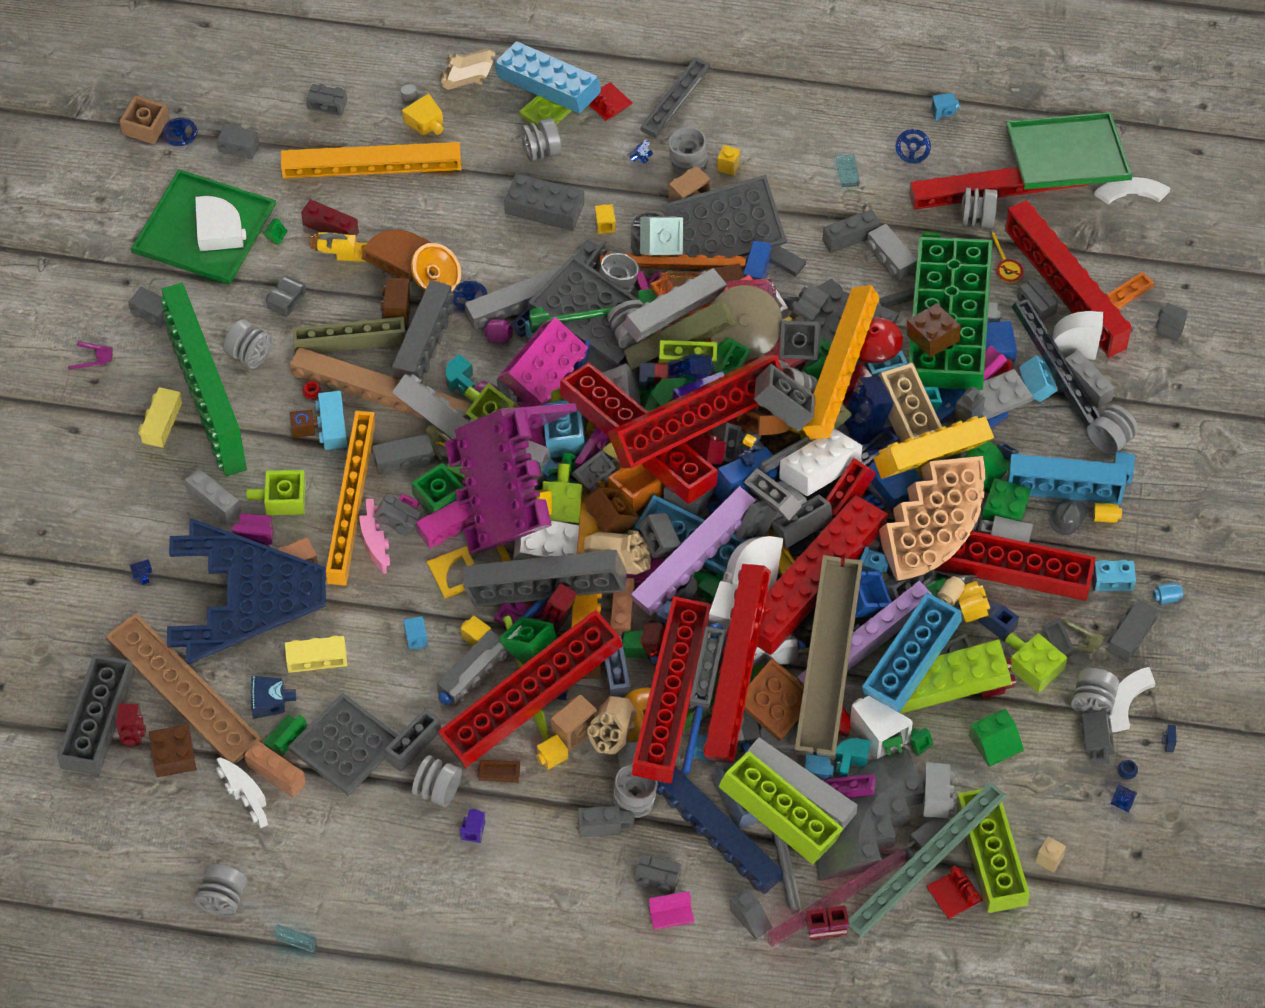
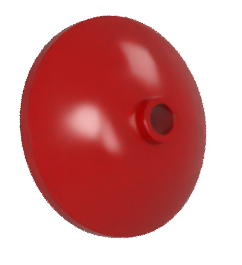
(881, 341)

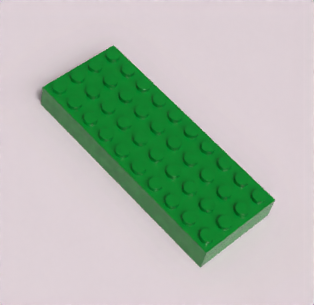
(956, 278)
(203, 380)

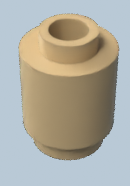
(951, 590)

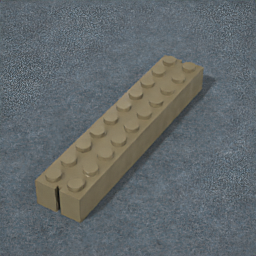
(828, 657)

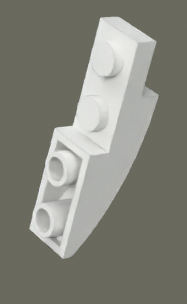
(243, 787)

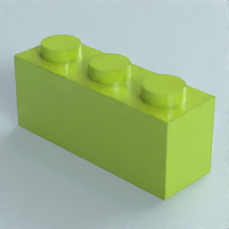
(676, 349)

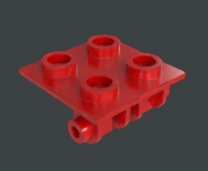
(610, 102)
(954, 892)

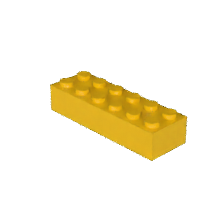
(933, 446)

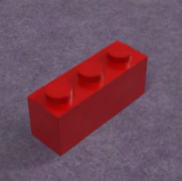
(852, 483)

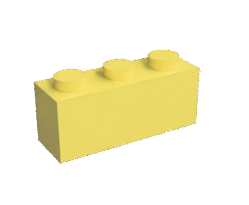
(160, 417)
(316, 654)

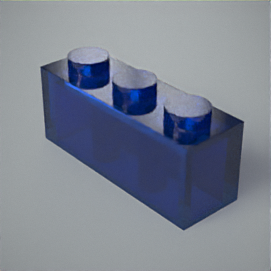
(691, 367)

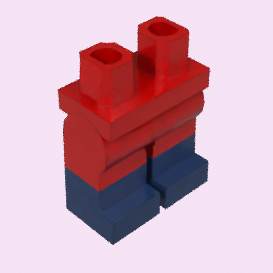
(652, 374)

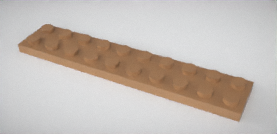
(183, 689)

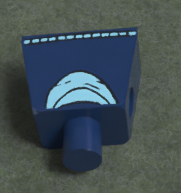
(269, 696)

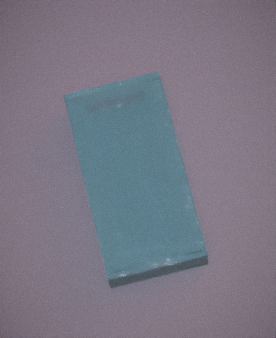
(847, 170)
(295, 938)

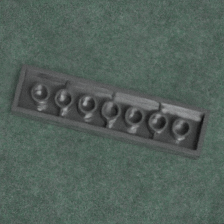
(540, 577)

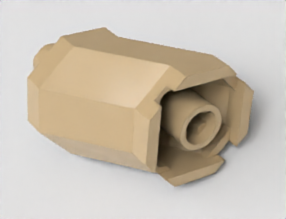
(466, 68)
(631, 549)
(612, 725)

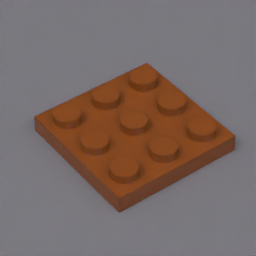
(774, 699)

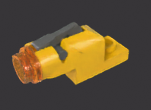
(342, 245)

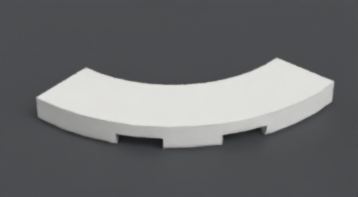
(1139, 186)
(1127, 690)

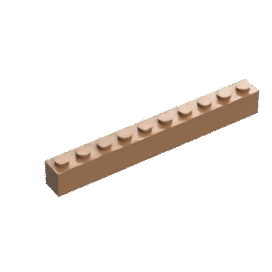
(356, 381)

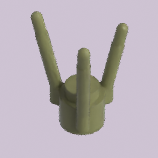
(437, 435)
(1092, 639)

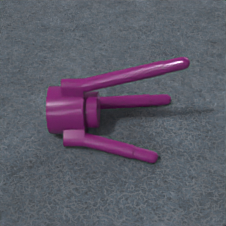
(103, 353)

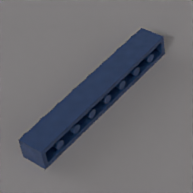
(720, 832)

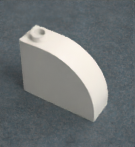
(218, 224)
(1079, 332)
(755, 551)

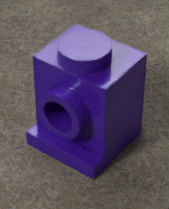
(473, 826)

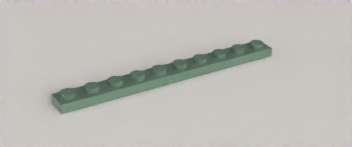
(926, 859)

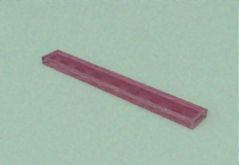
(838, 896)

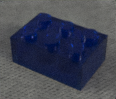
(869, 409)

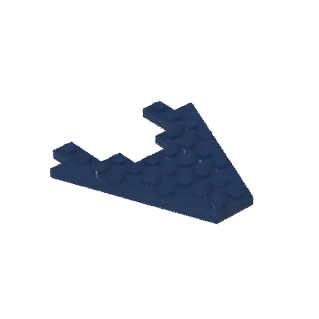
(262, 589)

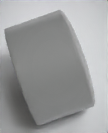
(409, 92)

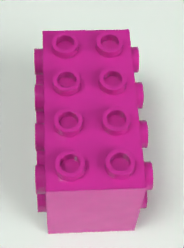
(543, 363)

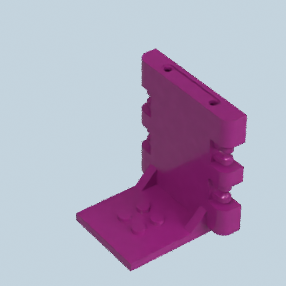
(501, 475)

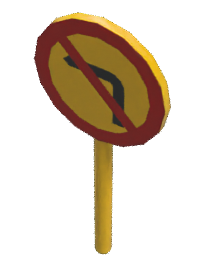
(1008, 269)

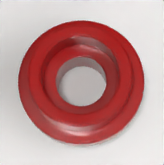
(311, 386)

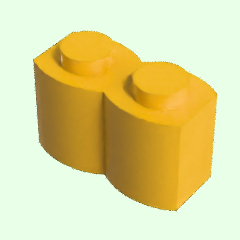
(972, 602)

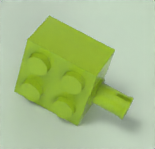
(487, 401)
(282, 493)
(565, 497)
(1036, 661)

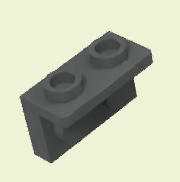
(590, 253)
(594, 471)
(757, 520)

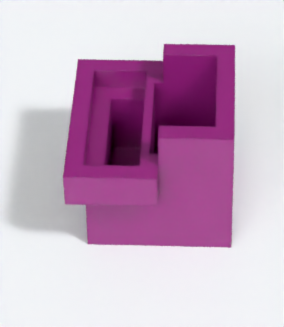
(256, 528)

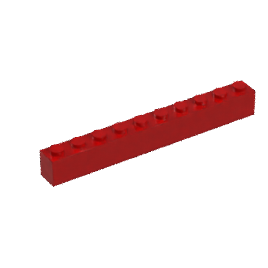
(951, 189)
(737, 663)

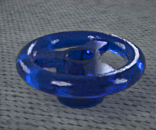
(178, 128)
(902, 137)
(469, 290)

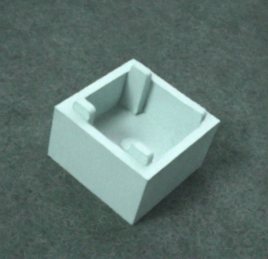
(661, 235)

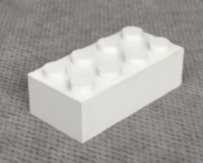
(819, 462)

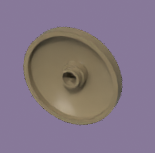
(755, 319)

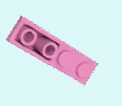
(374, 538)

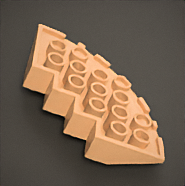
(936, 518)

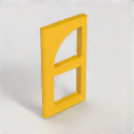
(440, 565)

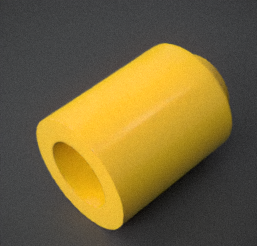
(1107, 512)

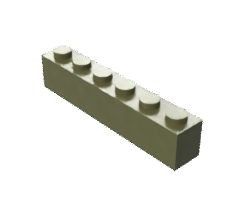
(695, 328)
(350, 335)

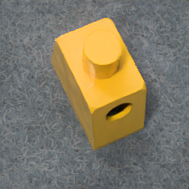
(424, 116)

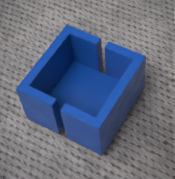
(872, 595)

